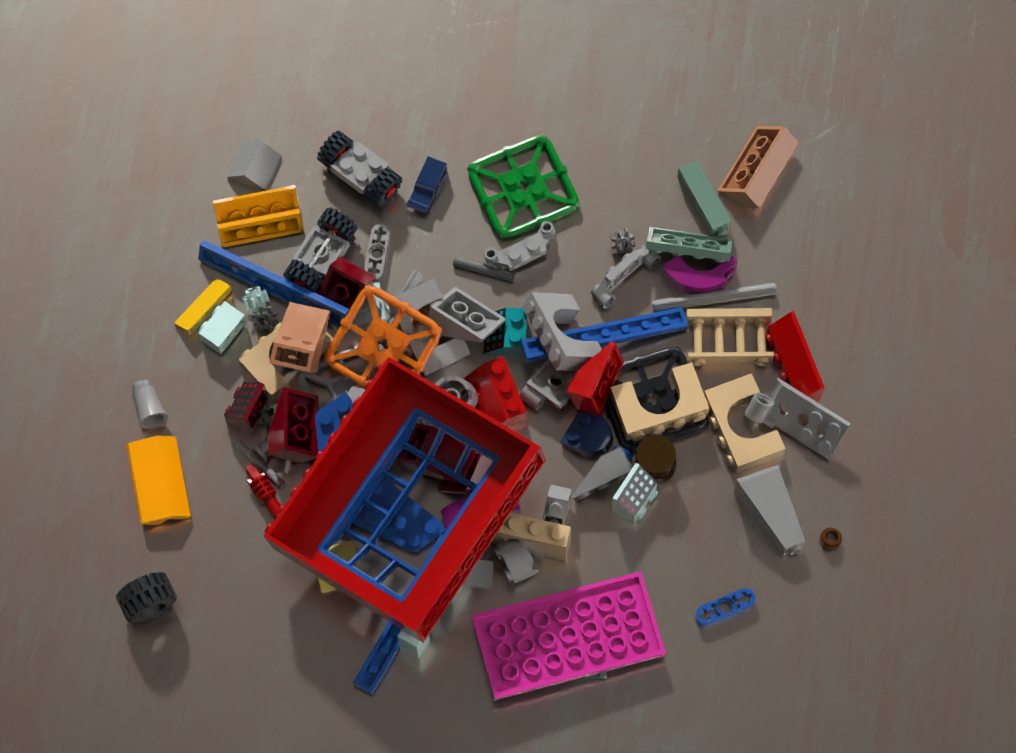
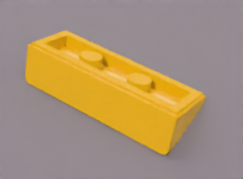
(203, 306)

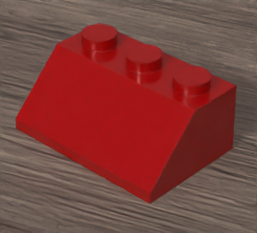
(497, 392)

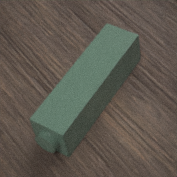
(704, 199)

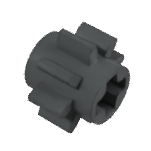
(622, 240)
(260, 320)
(267, 412)

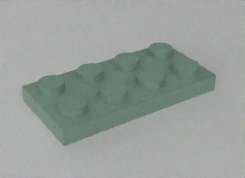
(687, 243)

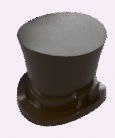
(657, 457)

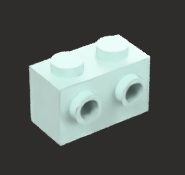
(222, 327)

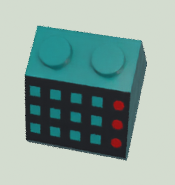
(508, 337)

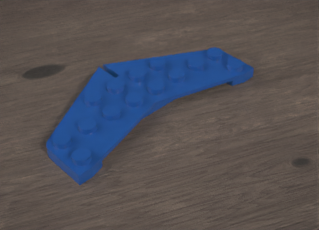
(412, 525)

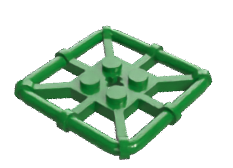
(518, 198)

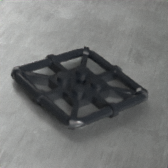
(656, 387)

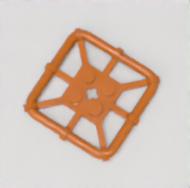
(378, 331)

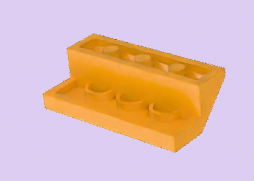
(258, 216)
(158, 480)

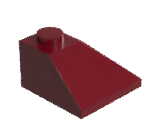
(476, 472)

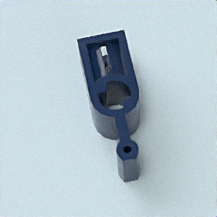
(427, 184)

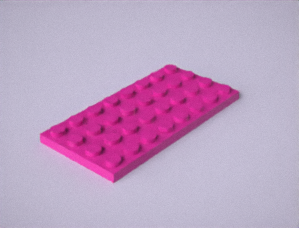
(568, 635)

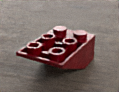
(447, 453)

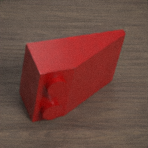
(594, 380)

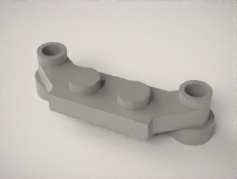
(523, 251)
(618, 273)

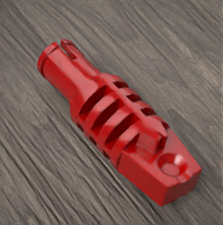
(263, 489)

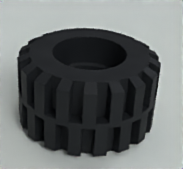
(146, 597)

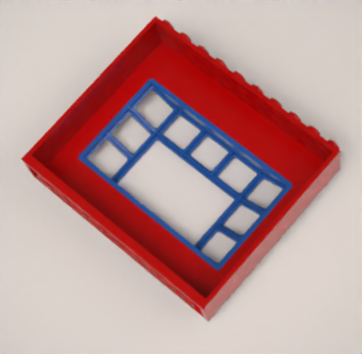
(358, 461)

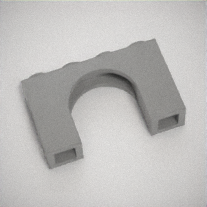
(551, 308)
(442, 355)

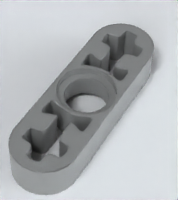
(383, 246)

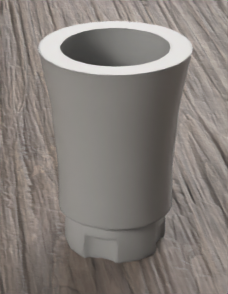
(148, 405)

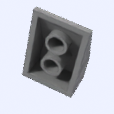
(464, 317)

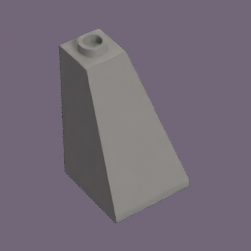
(771, 507)

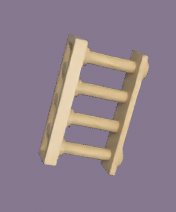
(739, 318)

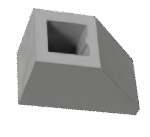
(557, 504)

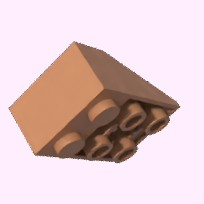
(300, 338)

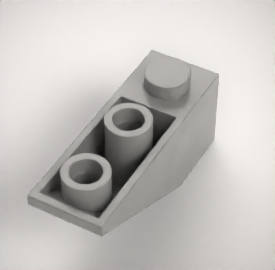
(608, 467)

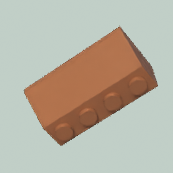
(758, 165)

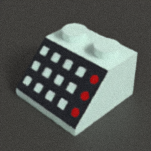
(634, 494)

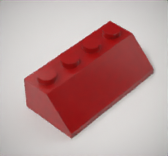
(794, 356)

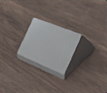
(254, 165)

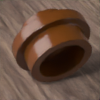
(831, 532)

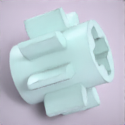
(255, 298)

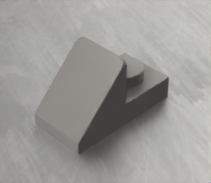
(483, 571)

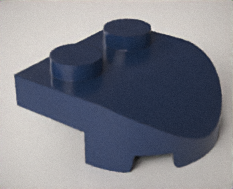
(588, 435)

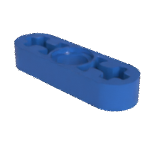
(742, 606)

